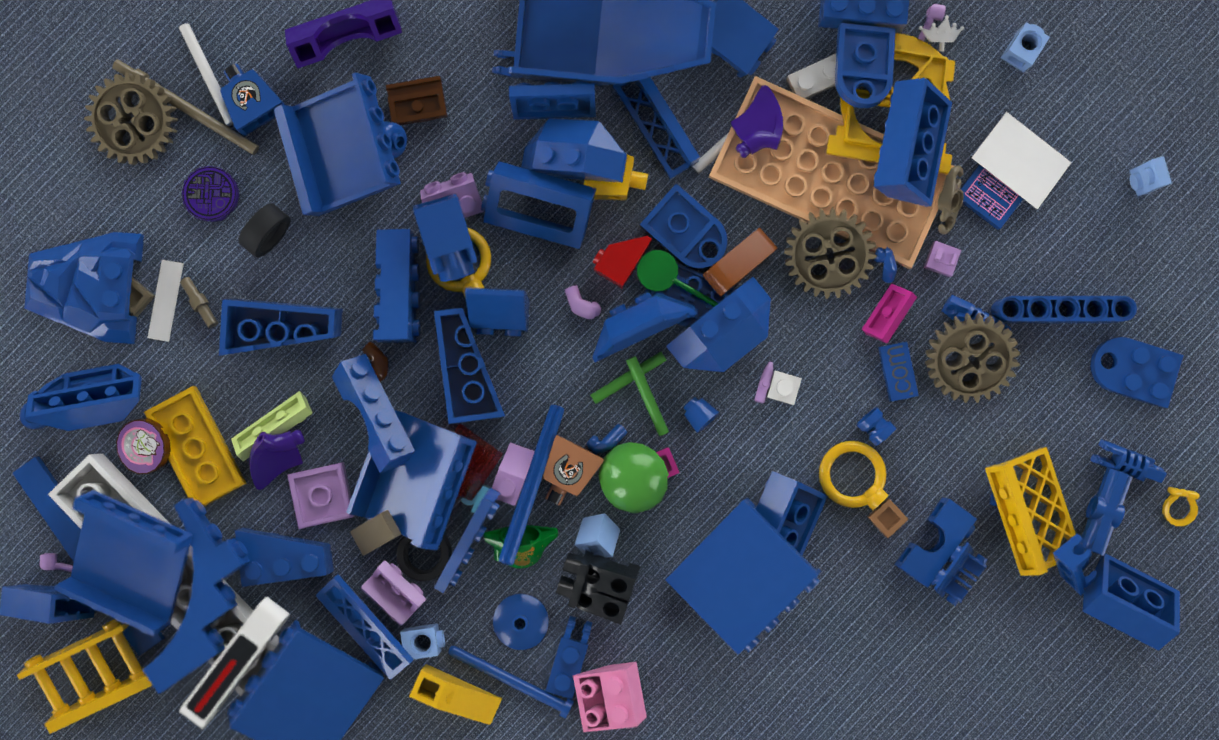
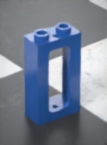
(543, 188)

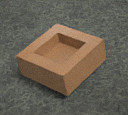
(887, 518)

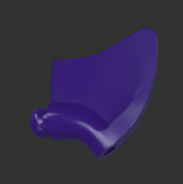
(760, 124)
(274, 455)

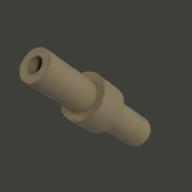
(199, 302)

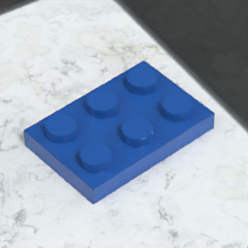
(552, 100)

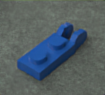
(568, 660)

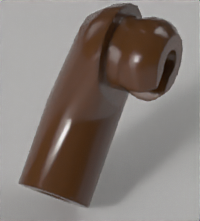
(378, 360)

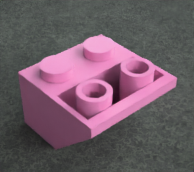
(610, 697)

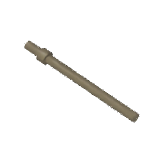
(194, 112)

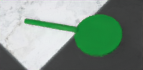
(659, 271)

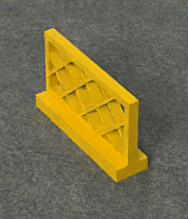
(1018, 518)

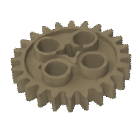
(150, 106)
(834, 277)
(986, 376)

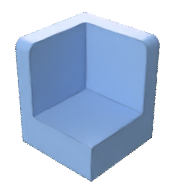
(597, 535)

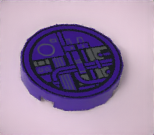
(210, 194)

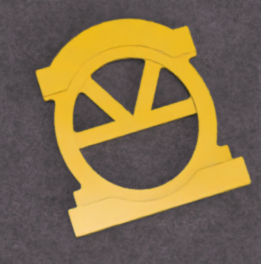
(853, 141)

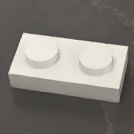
(813, 78)

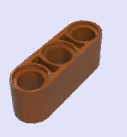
(740, 261)

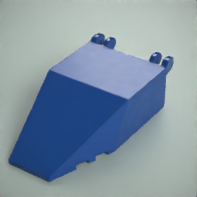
(609, 39)

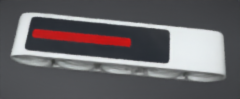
(234, 662)

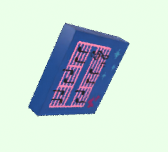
(989, 197)

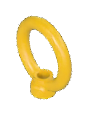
(473, 280)
(872, 496)

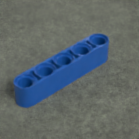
(1075, 305)

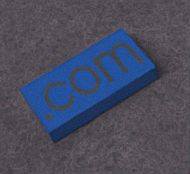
(898, 371)

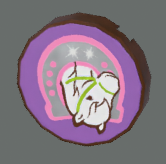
(143, 446)

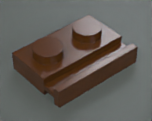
(416, 100)

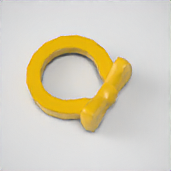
(1174, 495)

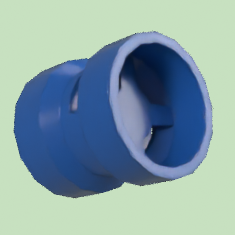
(876, 426)

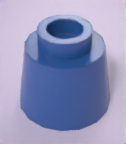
(699, 413)

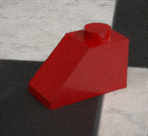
(620, 259)

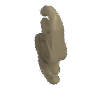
(950, 199)

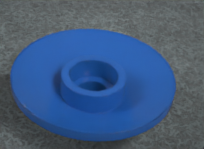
(524, 607)

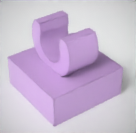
(942, 259)

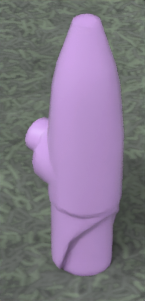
(764, 383)

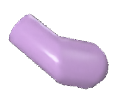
(581, 307)

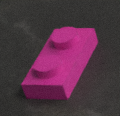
(889, 313)

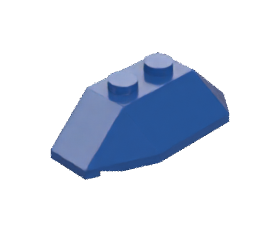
(575, 151)
(640, 321)
(725, 331)
(85, 398)

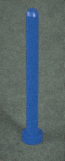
(512, 680)

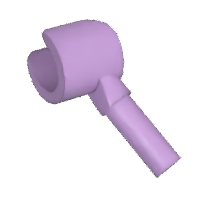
(935, 12)
(48, 561)

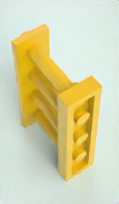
(88, 701)

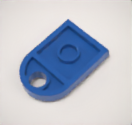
(864, 61)
(684, 227)
(1137, 370)

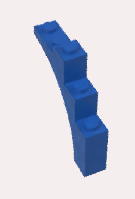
(210, 599)

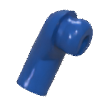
(889, 268)

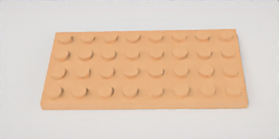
(805, 178)

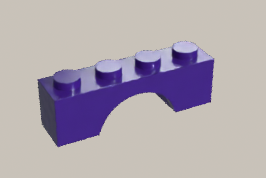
(316, 38)

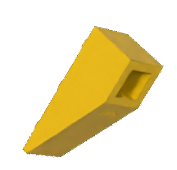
(454, 695)

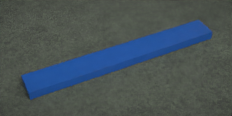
(37, 484)

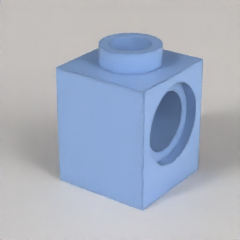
(1019, 56)
(410, 644)

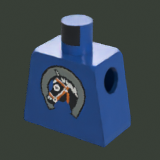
(248, 99)

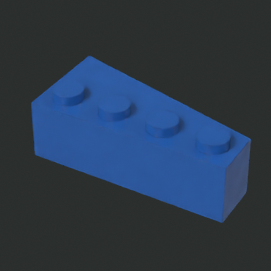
(396, 286)
(264, 324)
(464, 374)

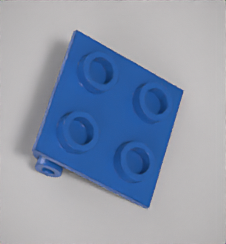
(962, 559)

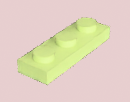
(275, 422)

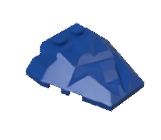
(87, 285)

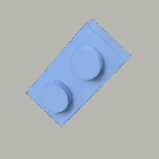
(1150, 176)

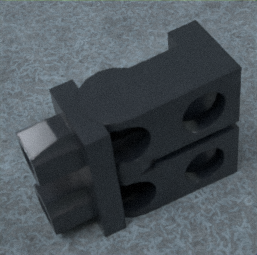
(600, 585)

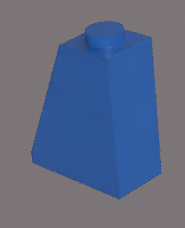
(41, 604)

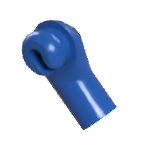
(608, 442)

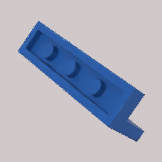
(668, 121)
(364, 627)

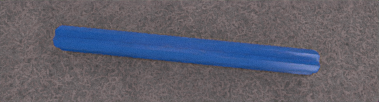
(531, 485)

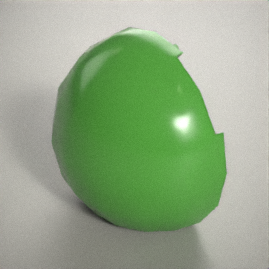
(633, 477)

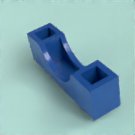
(386, 435)

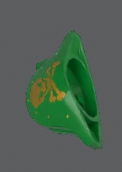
(531, 547)

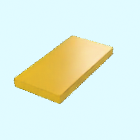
(197, 447)

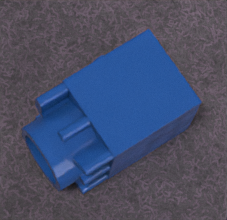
(446, 237)

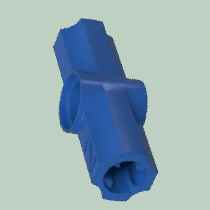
(1105, 511)

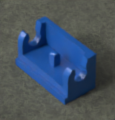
(1070, 562)

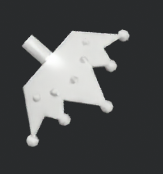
(943, 33)

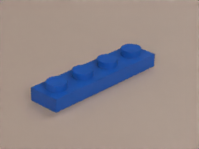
(463, 550)

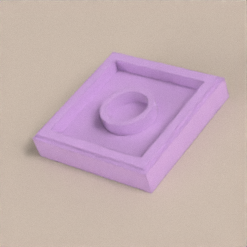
(320, 495)

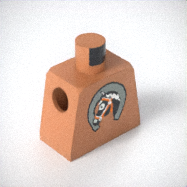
(569, 469)

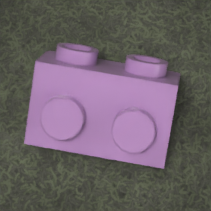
(463, 186)
(393, 592)

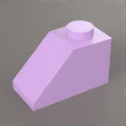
(512, 473)

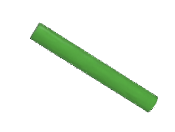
(627, 378)
(647, 395)

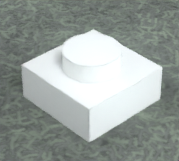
(783, 387)

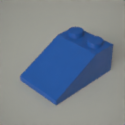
(498, 311)

